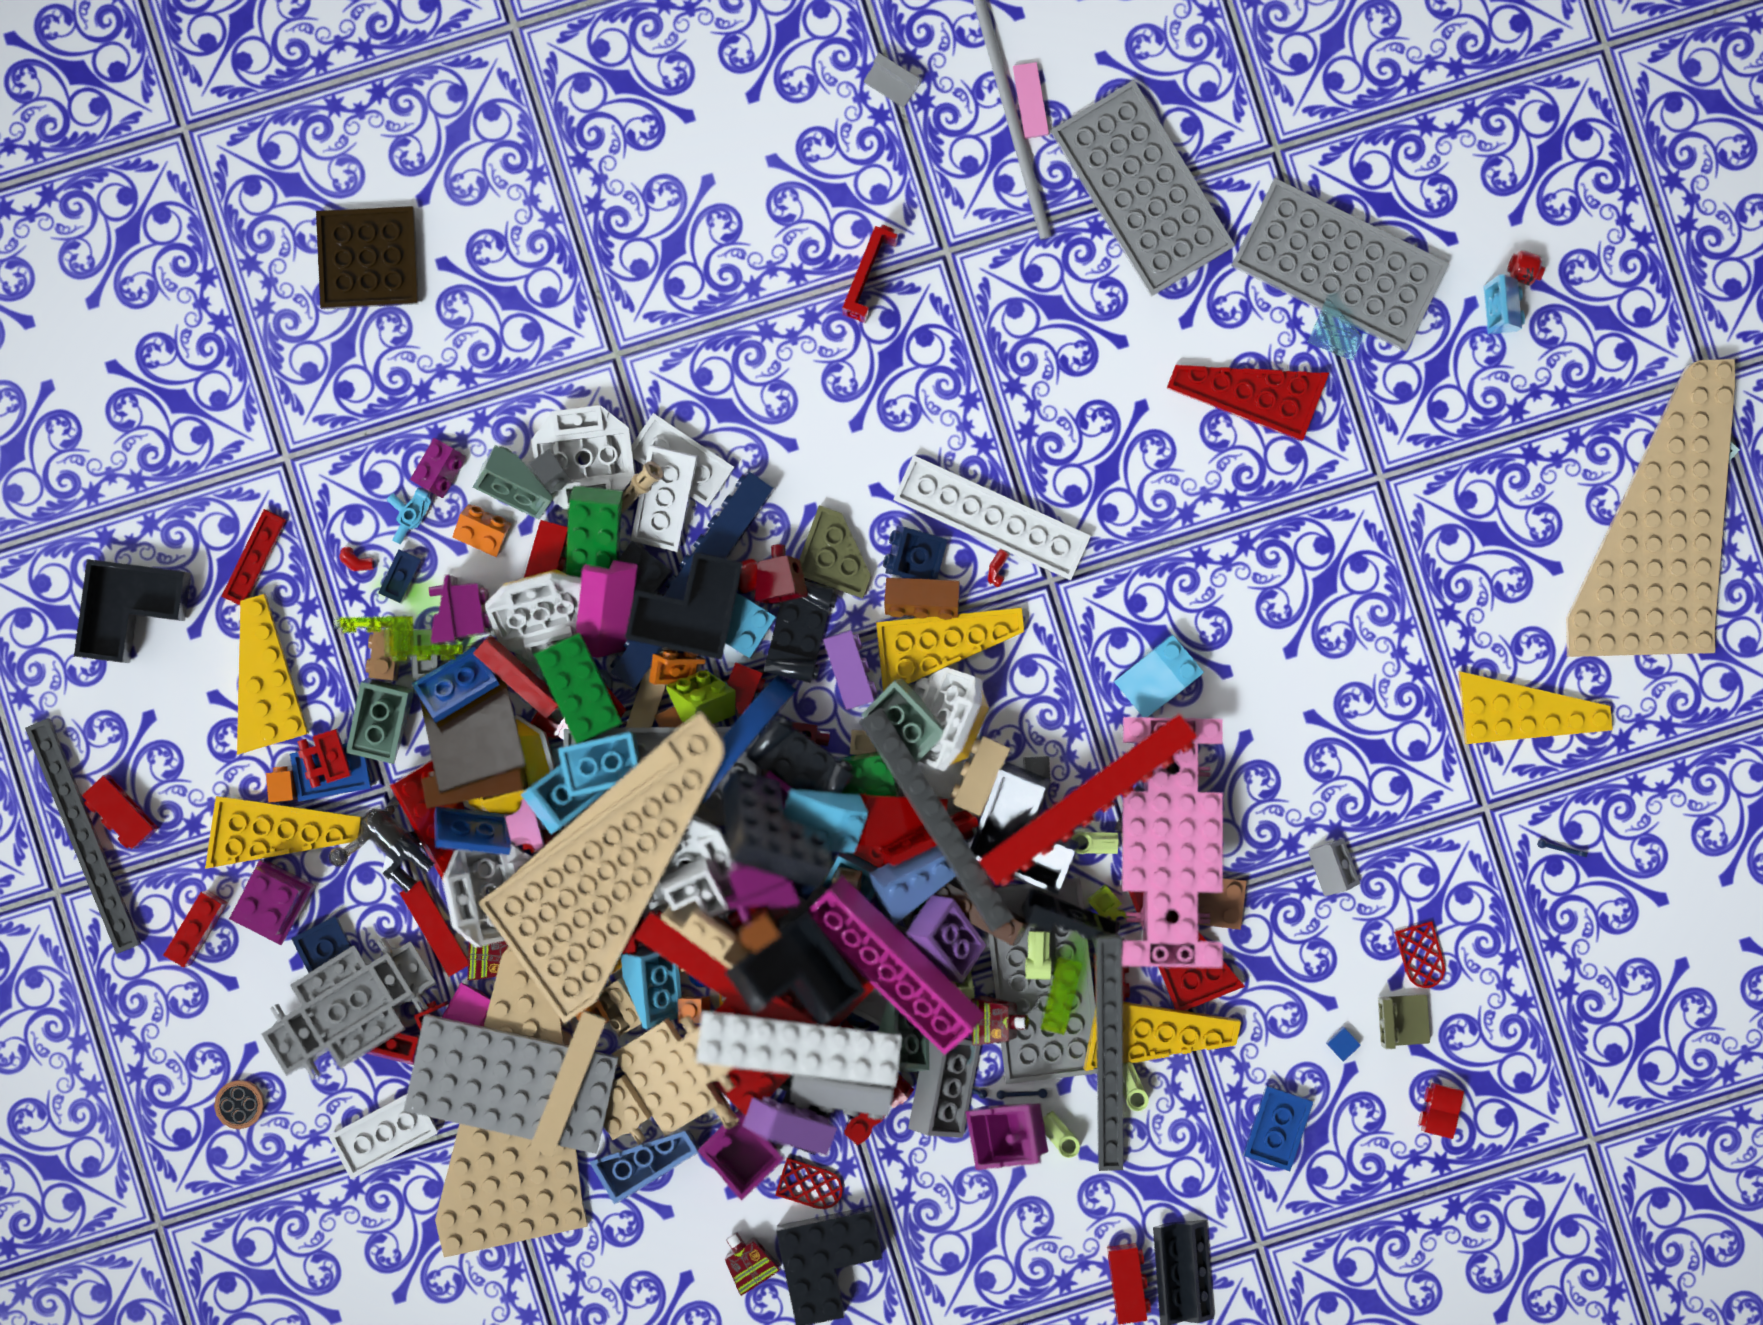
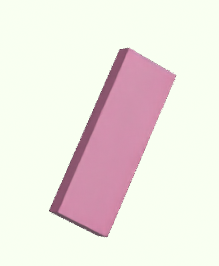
(1030, 100)

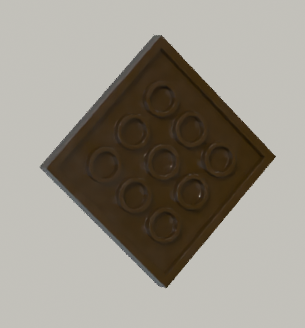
(367, 257)

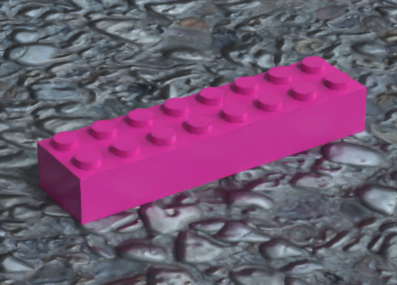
(895, 966)

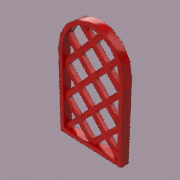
(1433, 967)
(810, 1176)

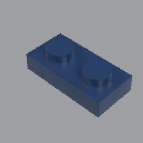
(400, 576)

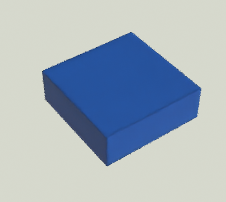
(1343, 1044)

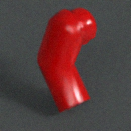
(353, 562)
(995, 566)

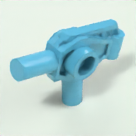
(410, 514)

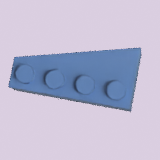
(910, 883)
(639, 1166)

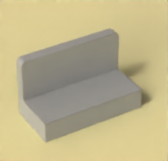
(891, 80)
(1334, 867)

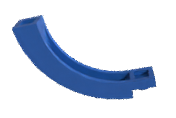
(750, 725)

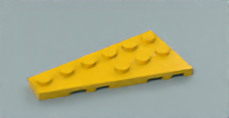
(926, 645)
(266, 692)
(1510, 711)
(261, 830)
(1161, 1032)

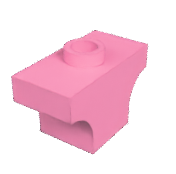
(526, 827)

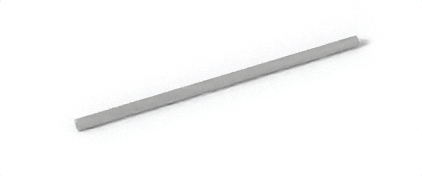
(1012, 119)

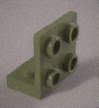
(1403, 1020)

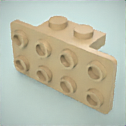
(709, 933)

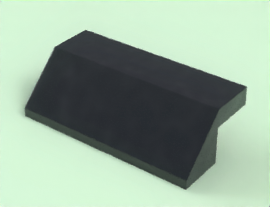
(1183, 1272)

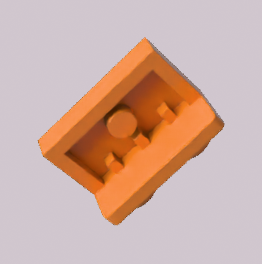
(481, 529)
(671, 666)

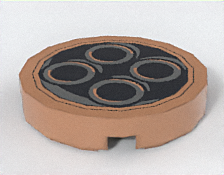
(239, 1104)

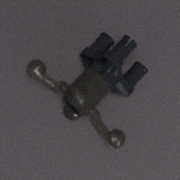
(392, 840)

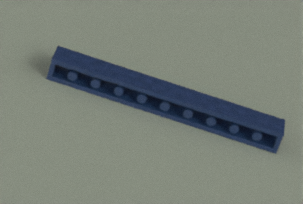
(719, 542)

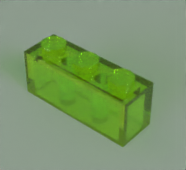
(1060, 995)

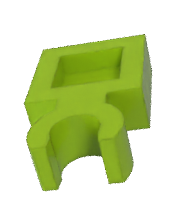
(1106, 903)

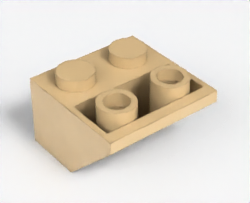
(619, 1007)

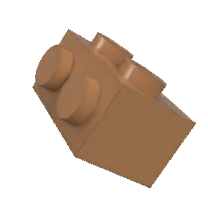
(378, 665)

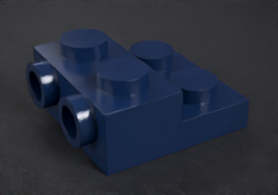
(914, 554)

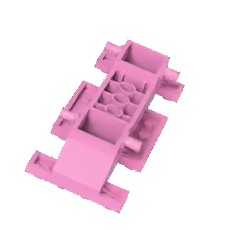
(1172, 852)

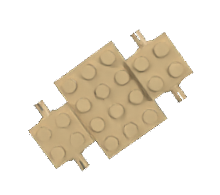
(662, 1082)

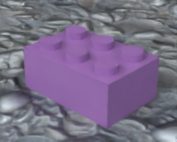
(850, 669)
(946, 938)
(790, 1125)

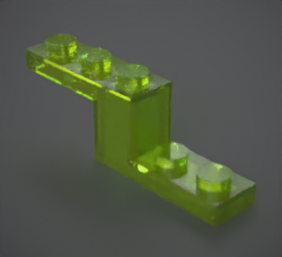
(398, 637)

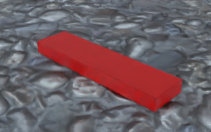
(254, 557)
(435, 928)

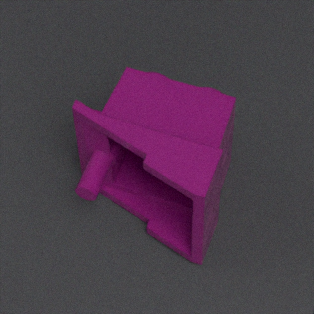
(460, 611)
(758, 888)
(271, 901)
(1007, 1135)
(741, 1157)

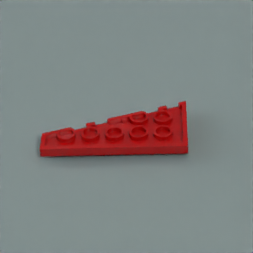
(1262, 396)
(412, 800)
(1192, 985)

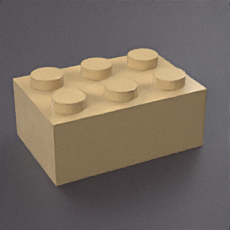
(979, 775)

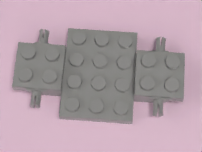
(347, 1007)

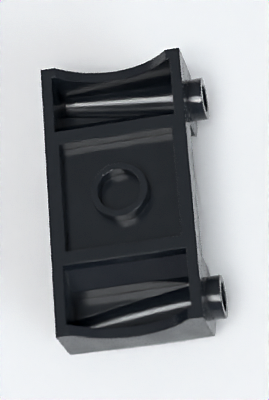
(800, 634)
(799, 759)
(1045, 910)

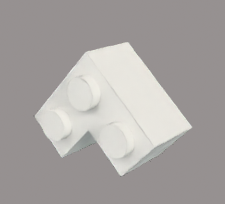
(695, 883)

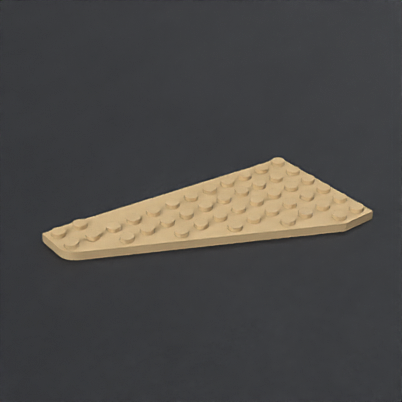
(1662, 553)
(589, 886)
(494, 1182)

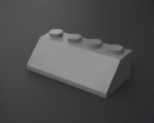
(944, 1092)
(842, 1094)

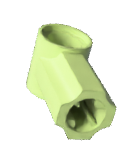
(1099, 842)
(1038, 961)
(1133, 1085)
(1058, 1132)

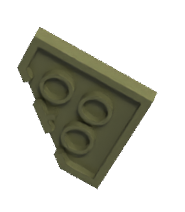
(833, 555)

